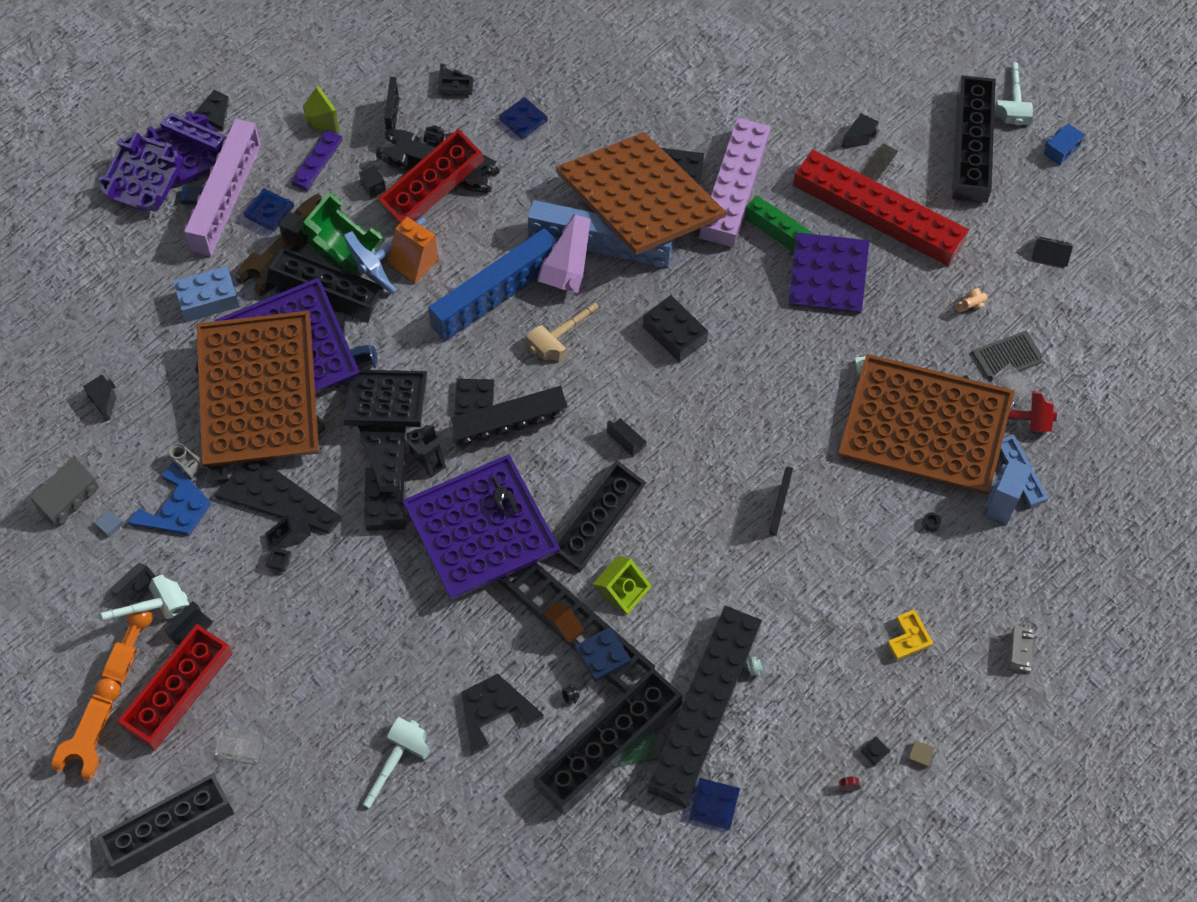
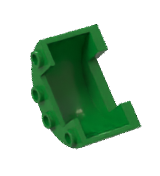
(327, 230)

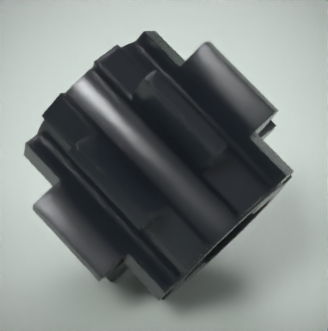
(433, 136)

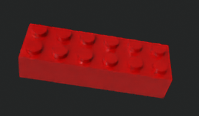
(432, 178)
(175, 687)

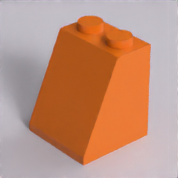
(412, 250)

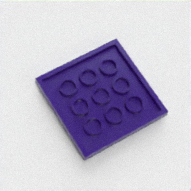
(829, 272)

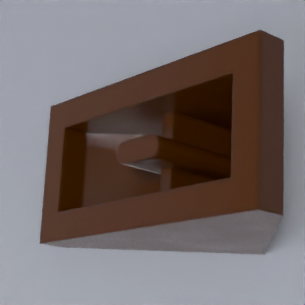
(564, 621)

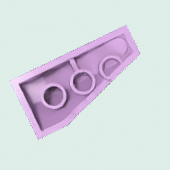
(566, 262)

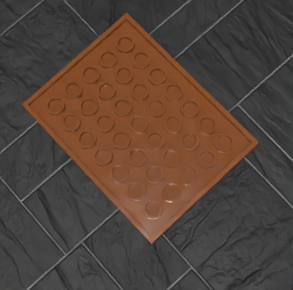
(640, 192)
(257, 389)
(927, 424)

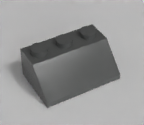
(64, 492)

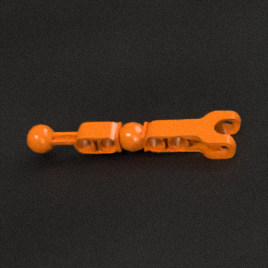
(100, 705)

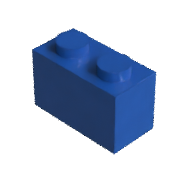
(1063, 144)

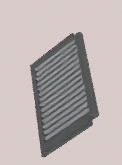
(1017, 350)

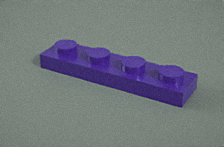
(193, 132)
(316, 160)

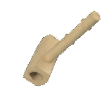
(546, 343)

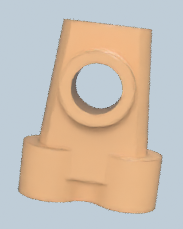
(974, 299)

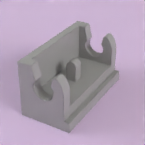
(1020, 649)

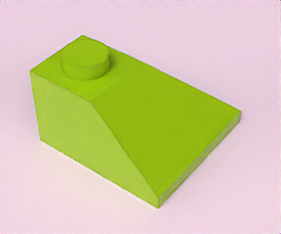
(320, 112)

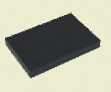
(392, 104)
(781, 500)

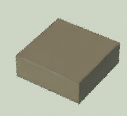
(921, 754)

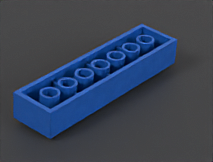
(490, 286)

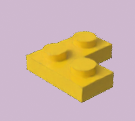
(914, 638)

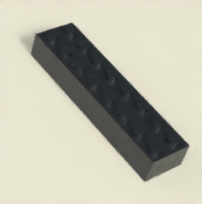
(974, 139)
(608, 741)

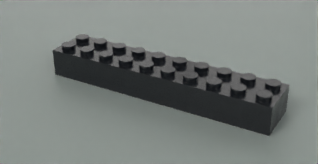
(704, 707)

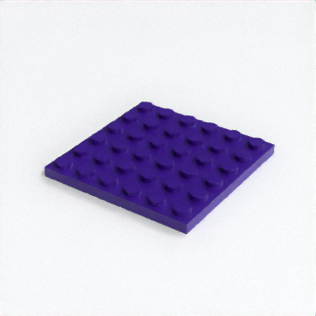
(331, 353)
(468, 534)

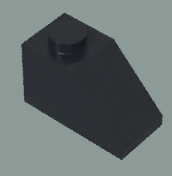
(861, 132)
(101, 395)
(288, 532)

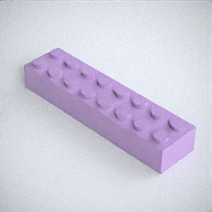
(737, 180)
(222, 188)

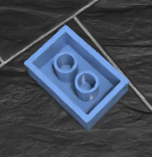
(206, 294)
(1007, 491)

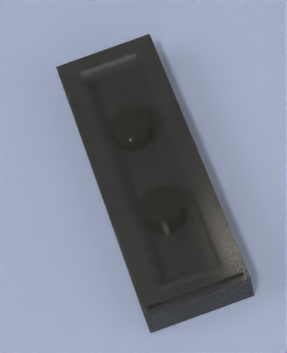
(879, 162)

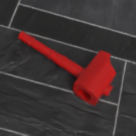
(1041, 413)

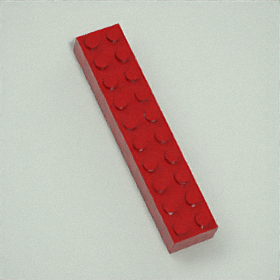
(880, 207)

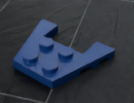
(181, 510)

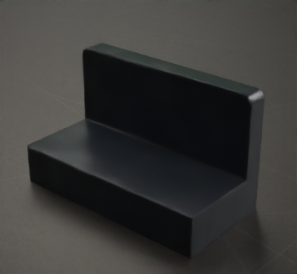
(1052, 251)
(626, 436)
(133, 584)
(185, 622)

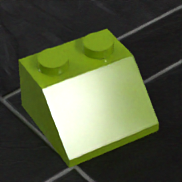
(622, 584)

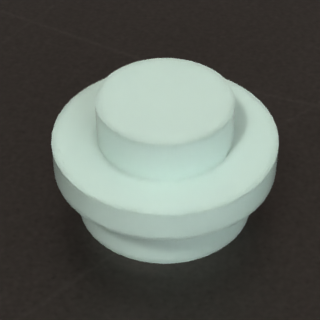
(754, 666)

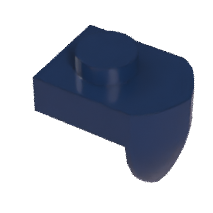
(364, 354)

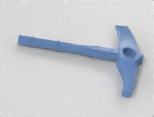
(369, 262)

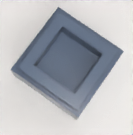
(108, 523)

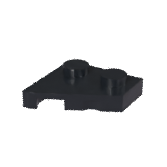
(454, 82)
(215, 109)

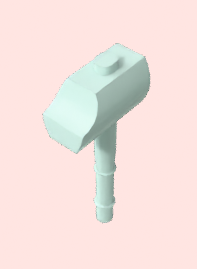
(1014, 111)
(167, 597)
(406, 737)

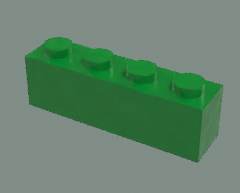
(774, 222)

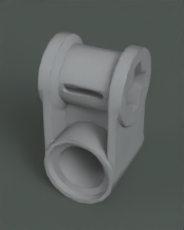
(188, 462)

